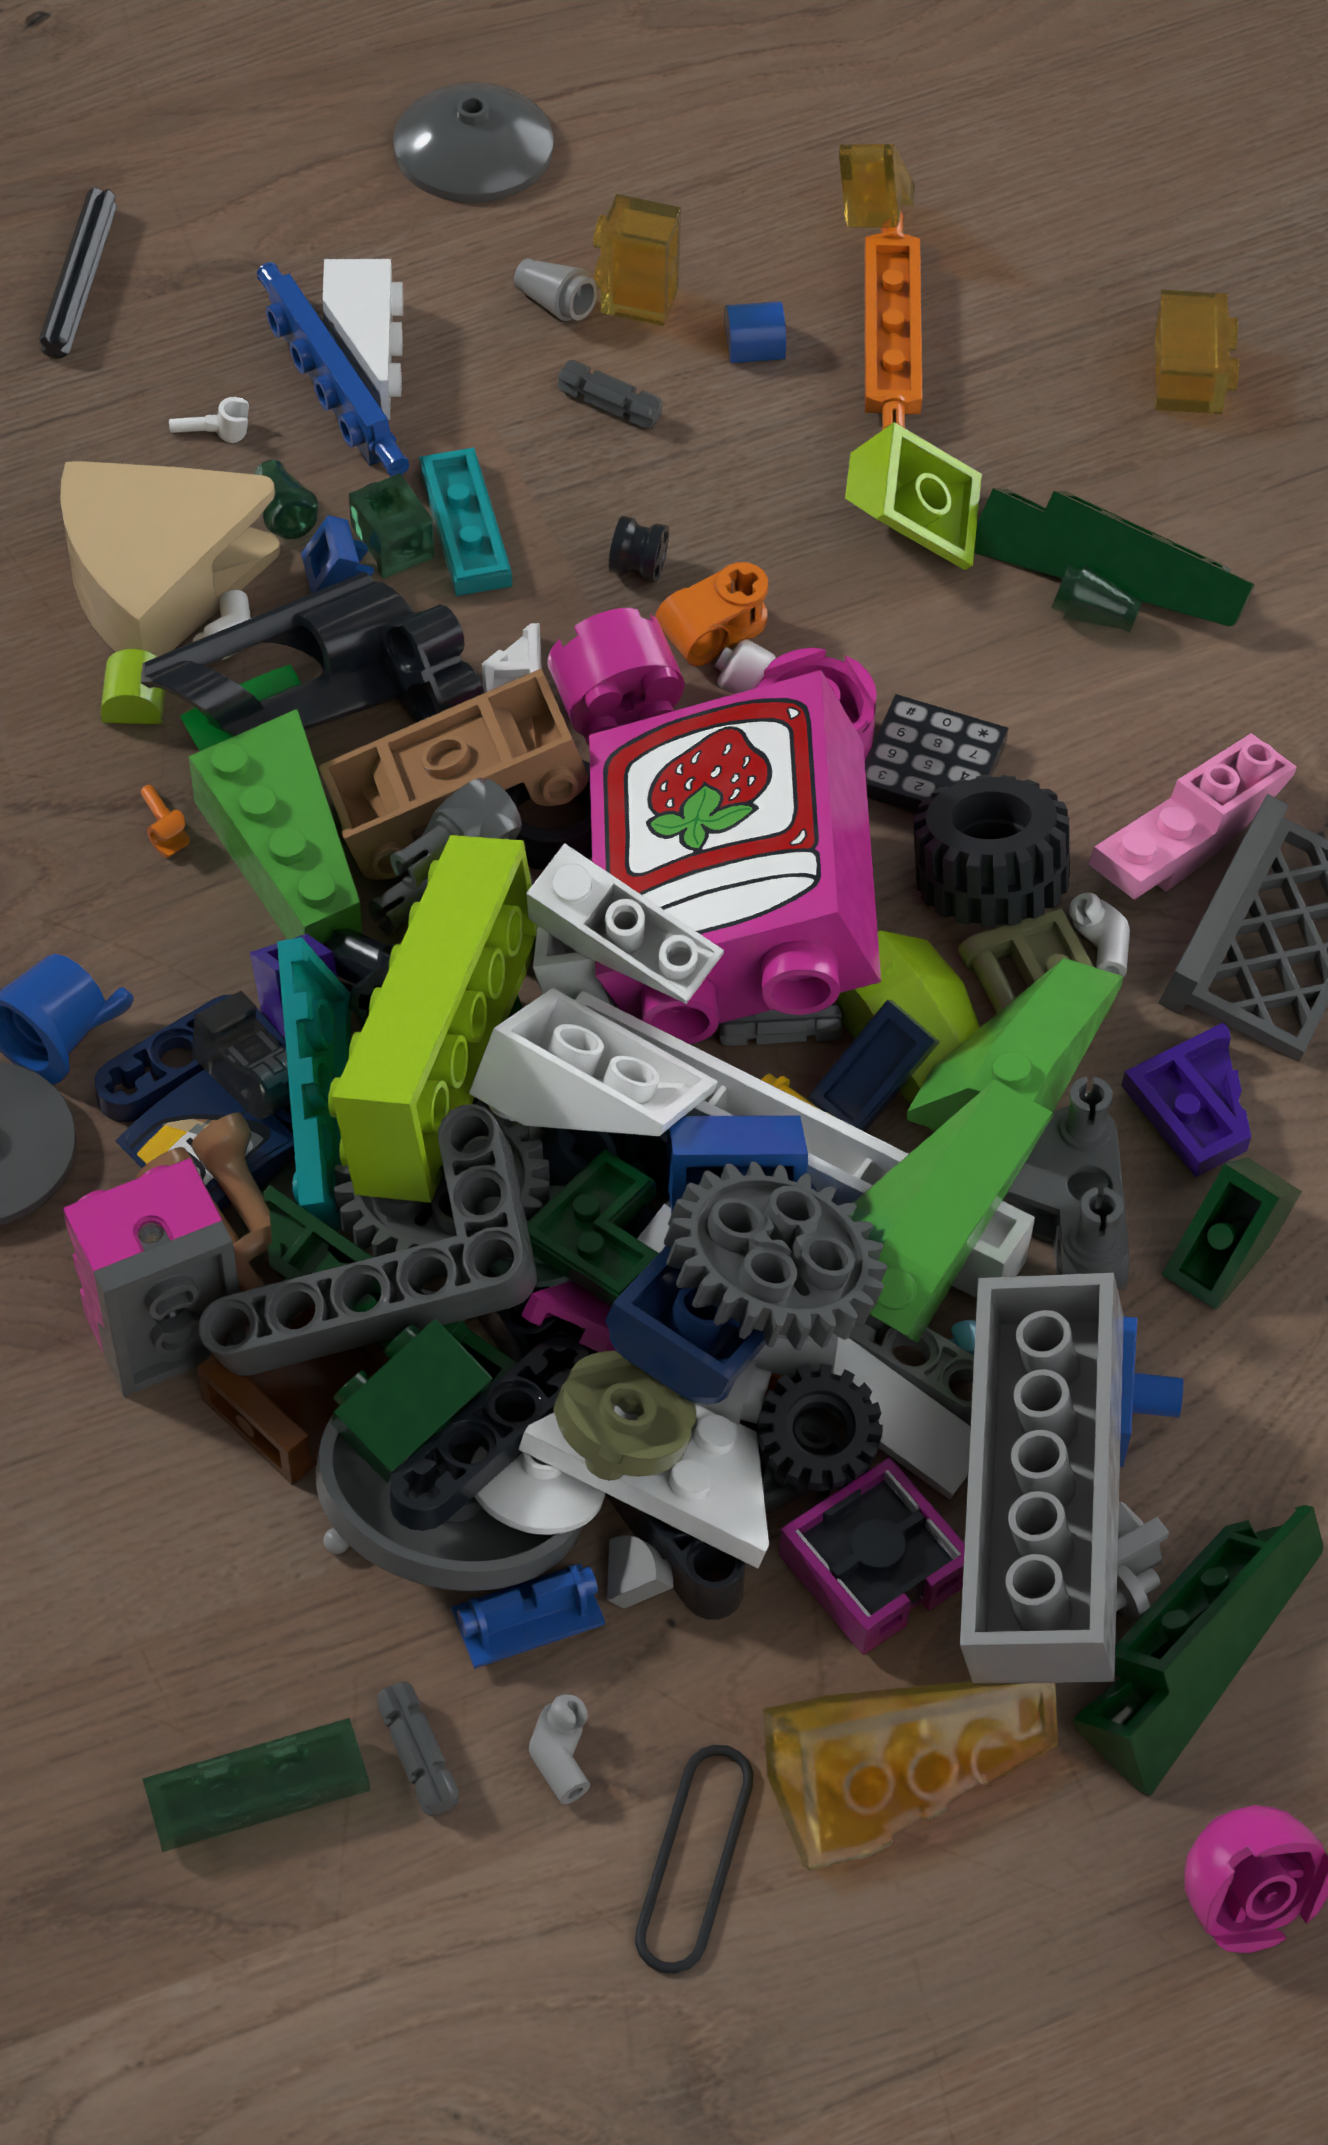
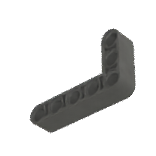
(397, 1274)

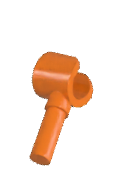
(167, 831)

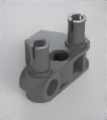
(474, 811)
(1077, 1187)

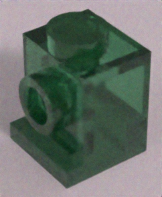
(392, 524)

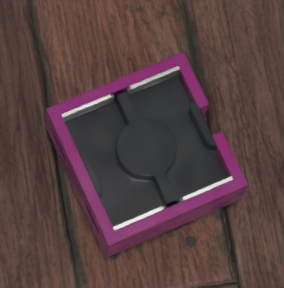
(874, 1555)

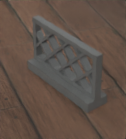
(1225, 920)

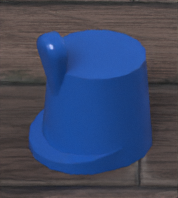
(51, 1013)

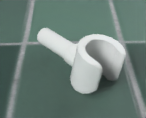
(229, 423)

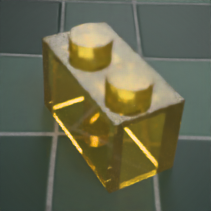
(638, 259)
(1193, 352)

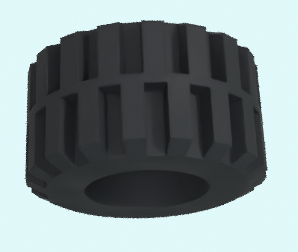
(992, 850)

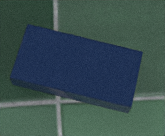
(874, 1067)

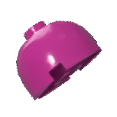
(1254, 1876)

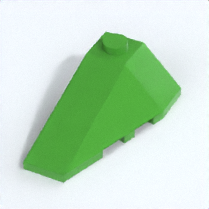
(1025, 1046)
(942, 1200)

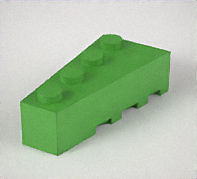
(278, 827)

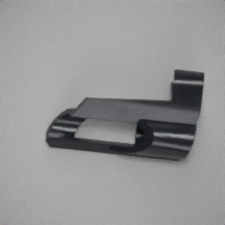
(359, 635)

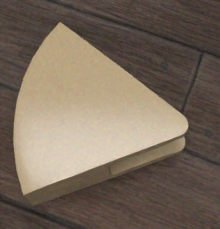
(160, 546)

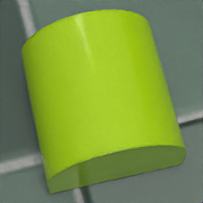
(124, 696)

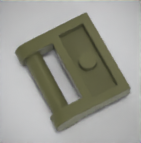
(1034, 946)

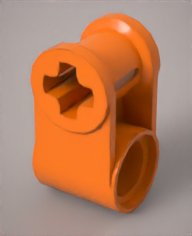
(710, 617)

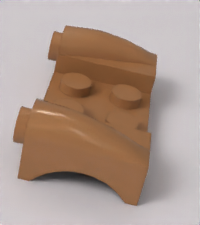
(405, 776)

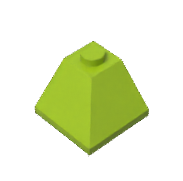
(917, 492)

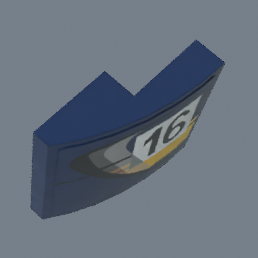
(188, 1111)

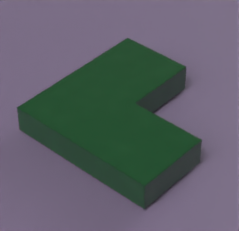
(583, 1226)

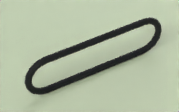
(726, 1858)

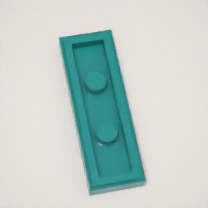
(465, 521)

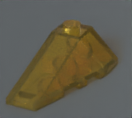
(880, 1760)

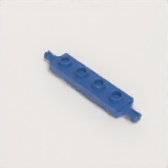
(333, 376)

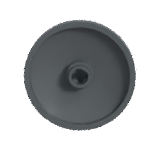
(462, 1554)

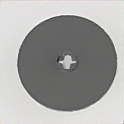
(34, 1141)

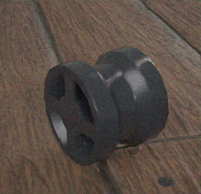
(638, 548)

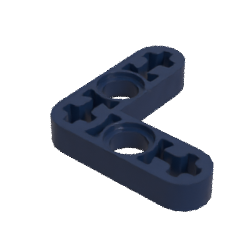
(129, 1070)

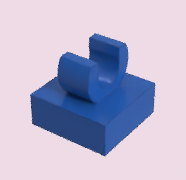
(333, 554)

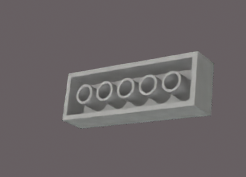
(1043, 1481)

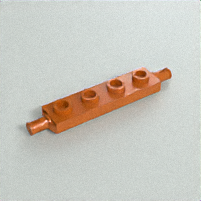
(892, 325)

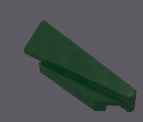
(1120, 550)
(308, 1246)
(1195, 1643)

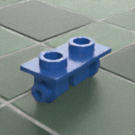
(529, 1615)

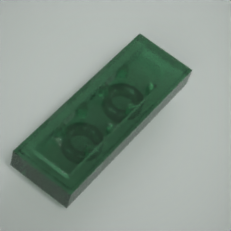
(256, 1784)

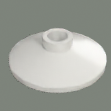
(538, 1497)

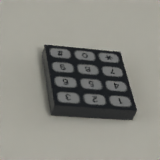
(927, 750)

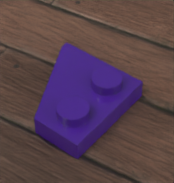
(1194, 1100)

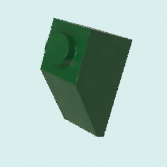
(1231, 1230)

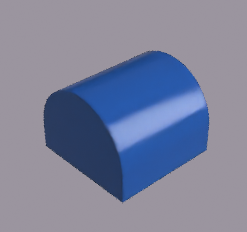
(755, 331)

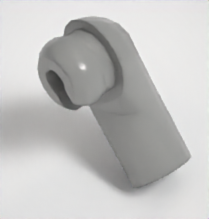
(555, 1743)

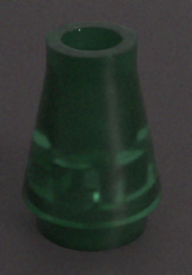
(293, 507)
(1095, 600)

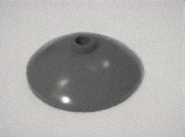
(473, 142)

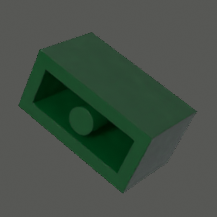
(409, 1397)

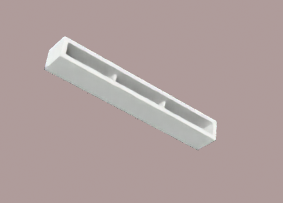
(836, 1150)

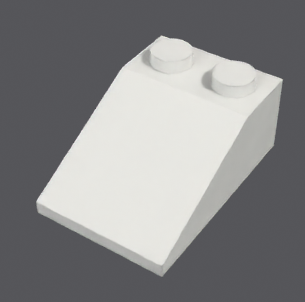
(583, 1072)

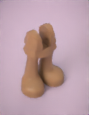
(222, 1153)

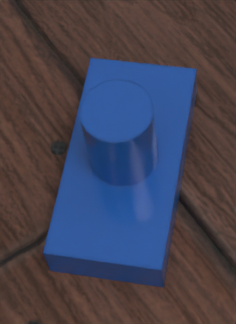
(1144, 1392)

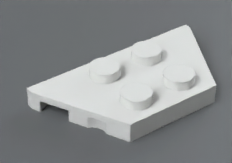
(707, 1494)

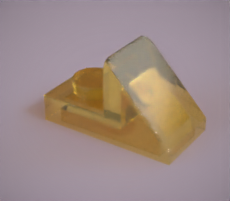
(874, 185)

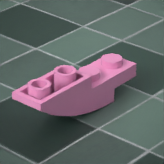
(1196, 822)

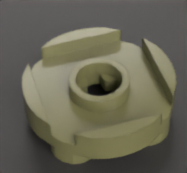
(611, 1442)

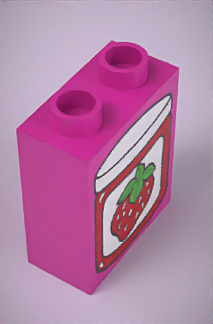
(753, 836)

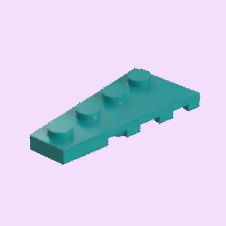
(317, 1052)

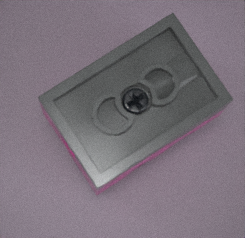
(148, 1271)

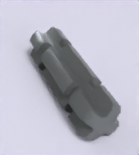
(610, 394)
(779, 1027)
(418, 1748)

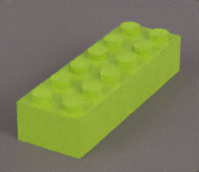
(434, 1017)

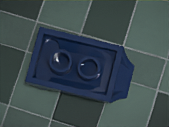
(675, 1341)

